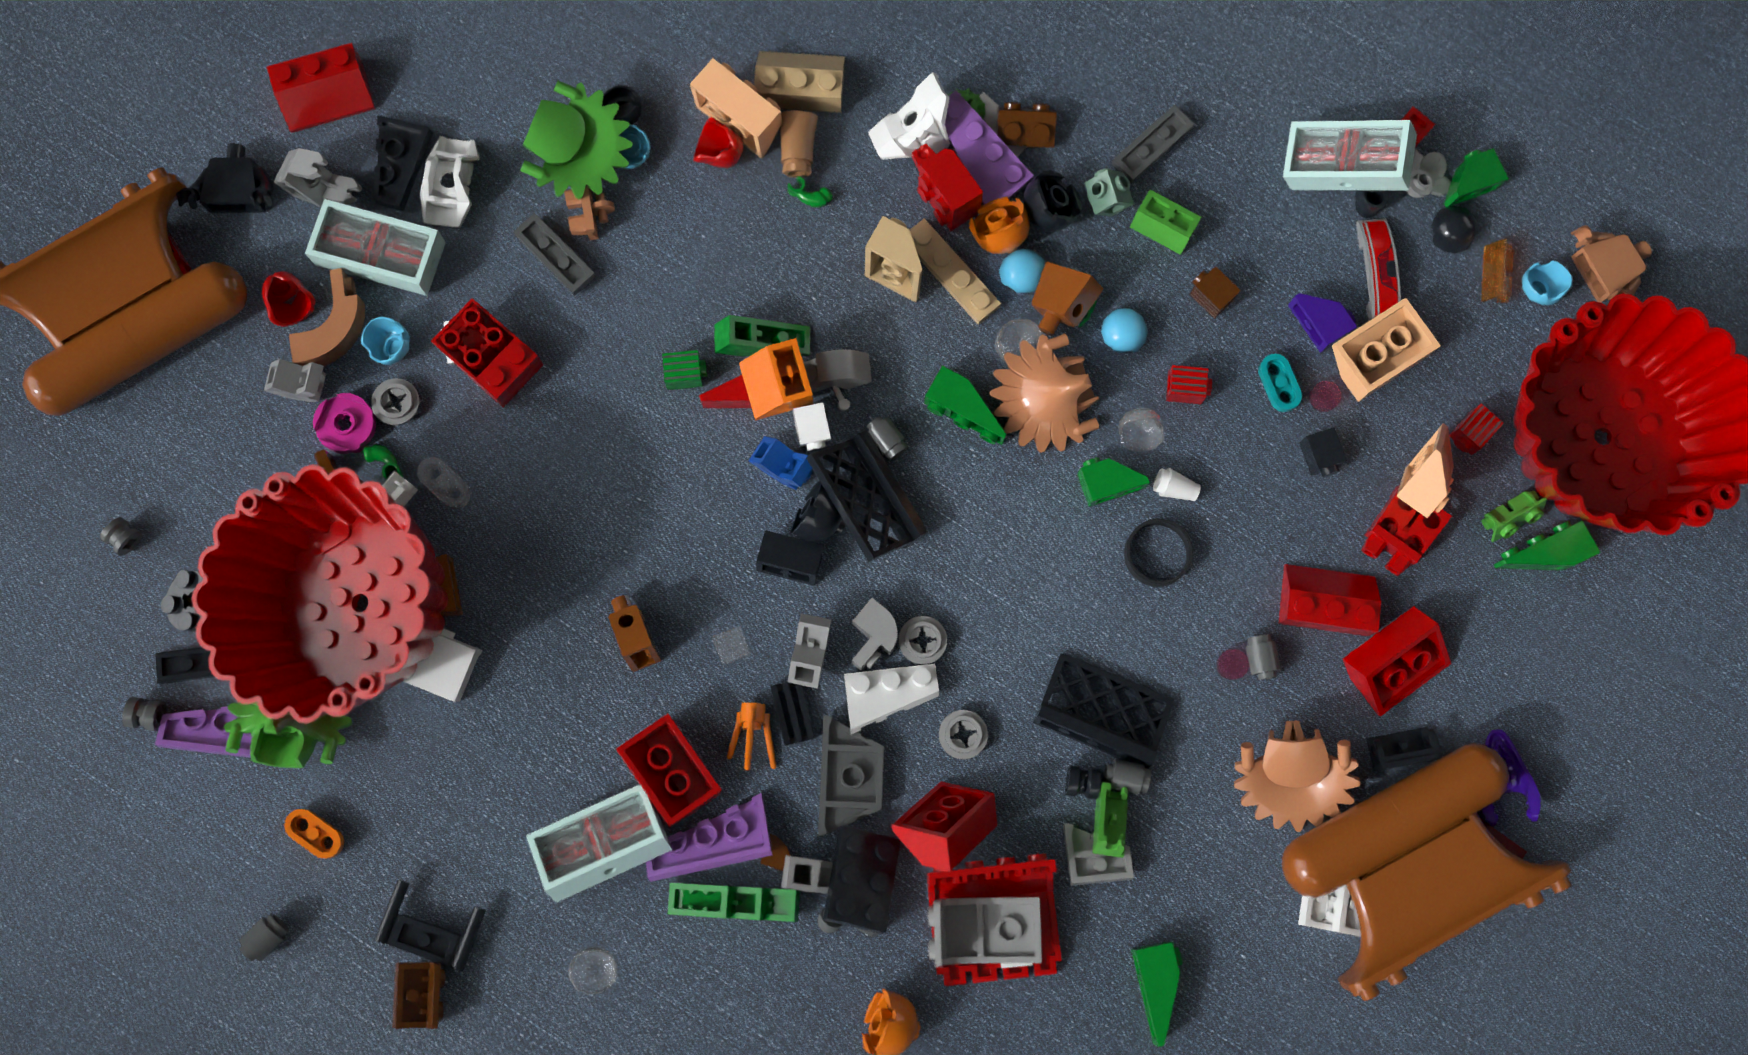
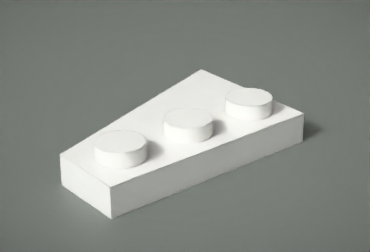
(886, 691)

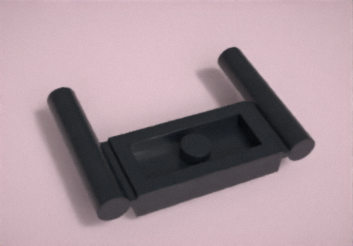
(424, 938)

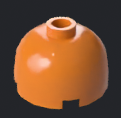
(1001, 225)
(891, 1025)

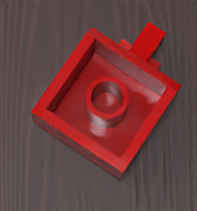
(947, 186)

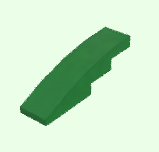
(733, 902)

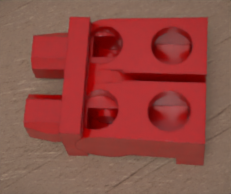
(1400, 539)

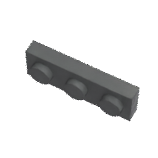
(1153, 143)
(554, 254)

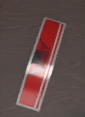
(1380, 265)

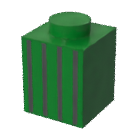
(683, 370)

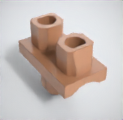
(586, 223)

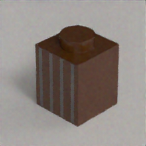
(1214, 291)

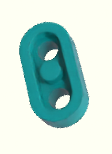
(1281, 383)

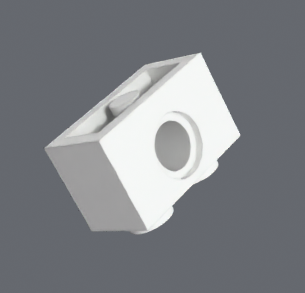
(811, 426)

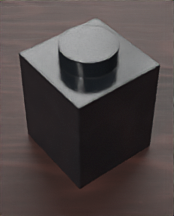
(1323, 452)

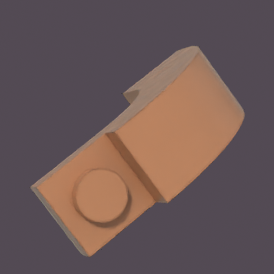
(338, 332)

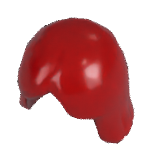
(714, 139)
(278, 289)

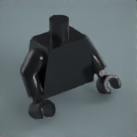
(230, 185)

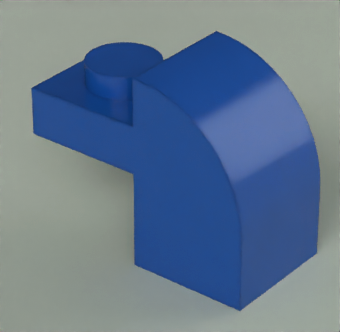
(781, 463)

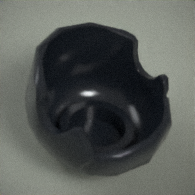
(628, 102)
(1453, 229)

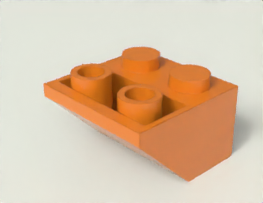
(776, 379)

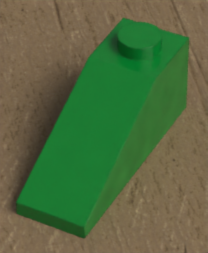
(748, 335)
(1158, 982)

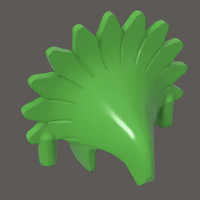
(576, 142)
(284, 740)

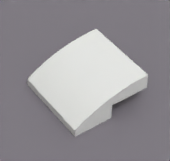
(1331, 912)

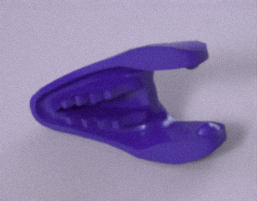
(1519, 780)

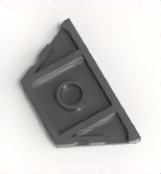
(849, 776)

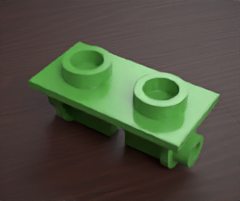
(1525, 509)

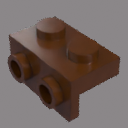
(1026, 125)
(418, 995)

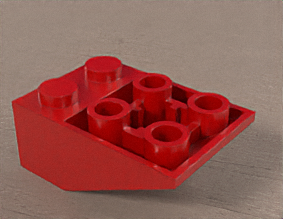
(487, 352)

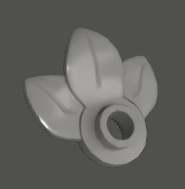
(1428, 175)

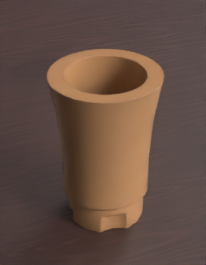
(797, 142)

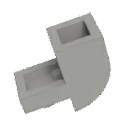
(838, 369)
(295, 381)
(881, 630)
(809, 651)
(806, 874)

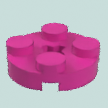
(337, 408)

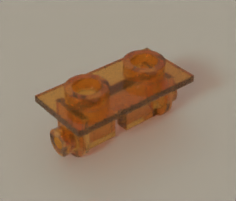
(1496, 263)

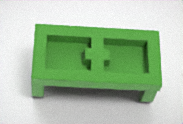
(1165, 221)
(1110, 821)

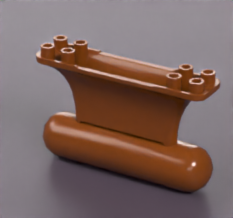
(114, 298)
(1419, 864)

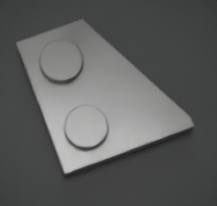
(1090, 867)

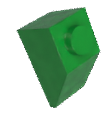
(1475, 177)
(1108, 480)

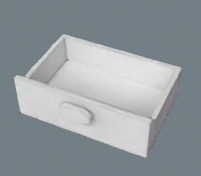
(447, 667)

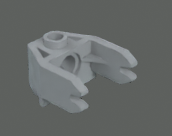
(308, 180)

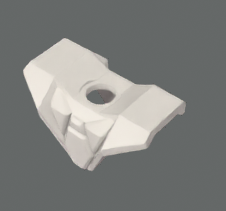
(915, 123)
(441, 204)

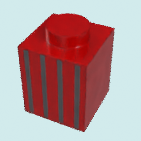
(1188, 384)
(1475, 429)

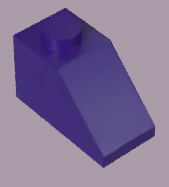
(1322, 319)

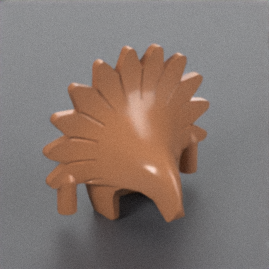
(1044, 394)
(1296, 778)

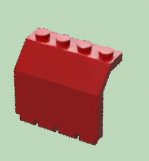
(1002, 880)

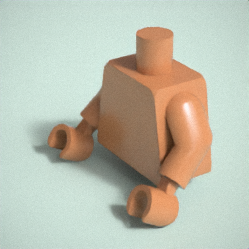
(1609, 262)

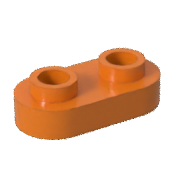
(315, 834)

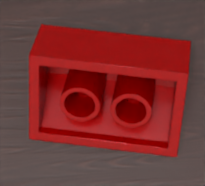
(321, 87)
(1329, 600)
(1398, 660)
(669, 770)
(947, 824)

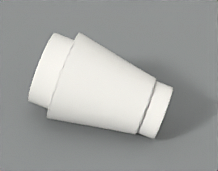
(1175, 485)

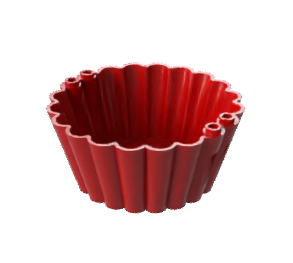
(1662, 394)
(288, 588)

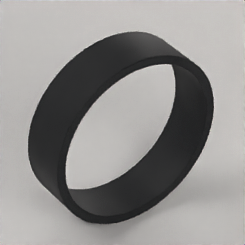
(1176, 528)

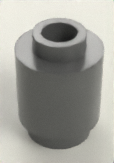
(887, 438)
(1263, 657)
(1129, 775)
(263, 937)

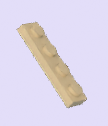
(953, 273)

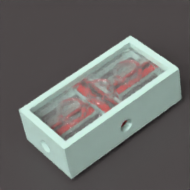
(1350, 155)
(375, 247)
(598, 843)

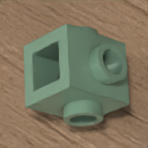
(1109, 192)

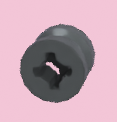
(120, 536)

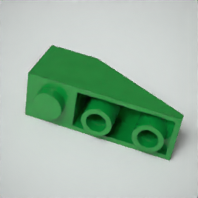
(959, 400)
(1559, 551)

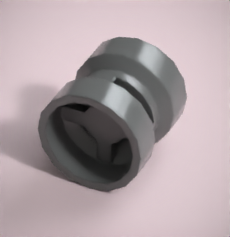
(143, 713)

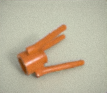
(752, 717)

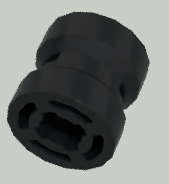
(1076, 778)

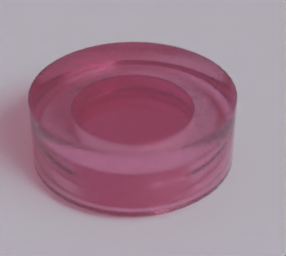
(1325, 396)
(1232, 664)

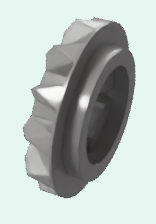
(382, 400)
(933, 630)
(969, 721)

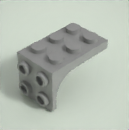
(985, 930)

